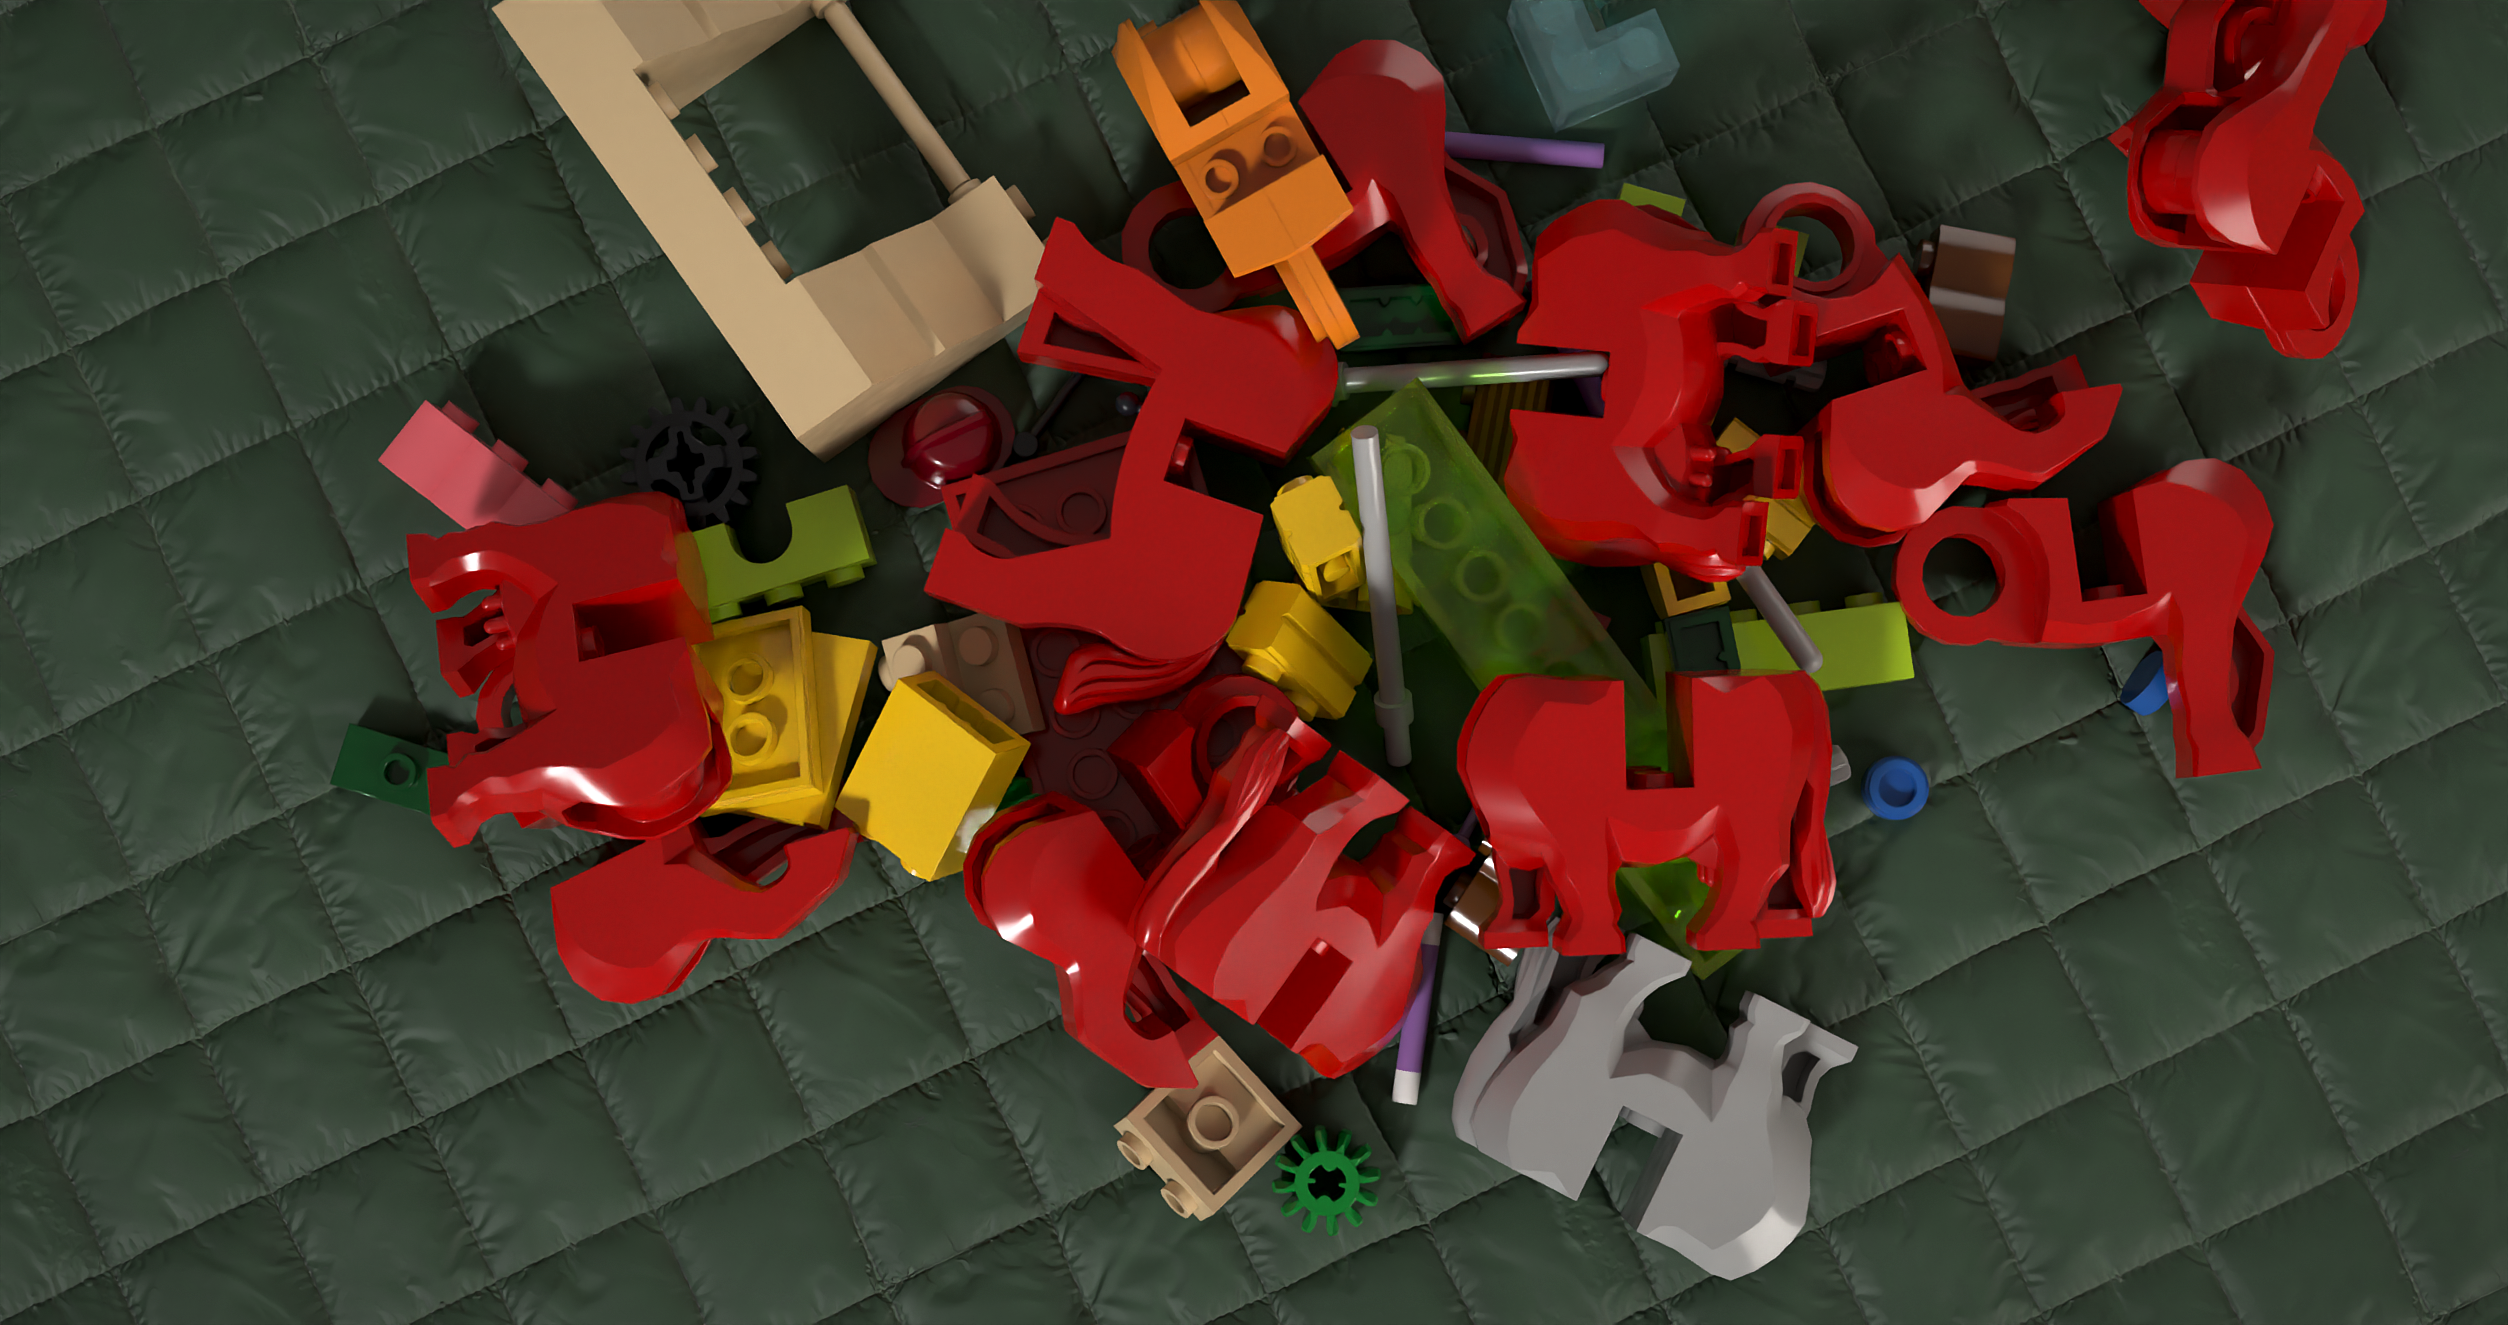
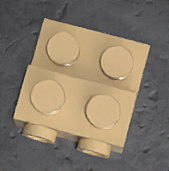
(976, 656)
(1207, 1136)

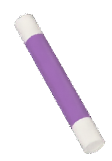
(1416, 1025)

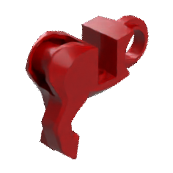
(1383, 133)
(2244, 174)
(1918, 433)
(2176, 572)
(1066, 889)
(652, 911)

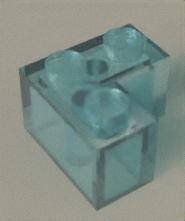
(1588, 70)

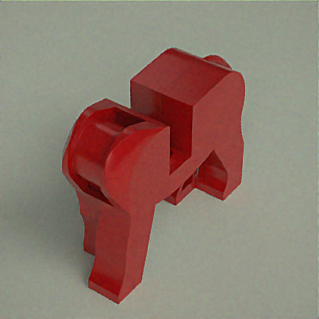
(1175, 558)

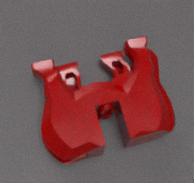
(1670, 312)
(609, 691)
(1736, 799)
(1279, 919)

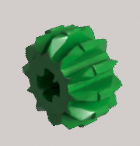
(1322, 1201)

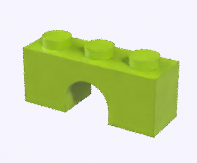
(825, 545)

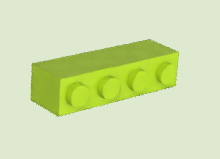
(1857, 644)

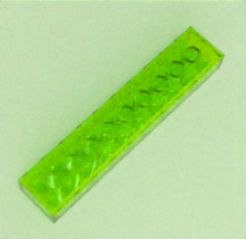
(1504, 602)

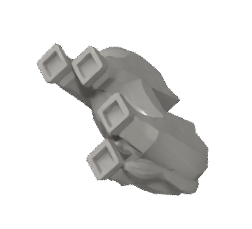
(1730, 1130)

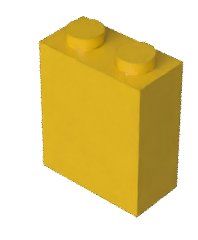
(930, 774)

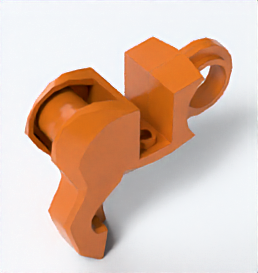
(1240, 150)

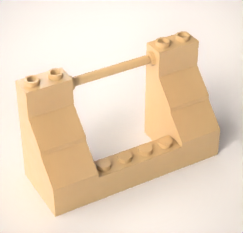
(836, 342)

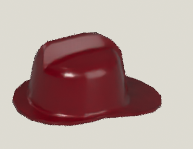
(940, 444)

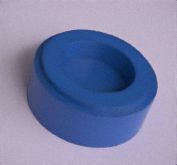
(2146, 686)
(1894, 787)

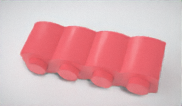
(465, 475)

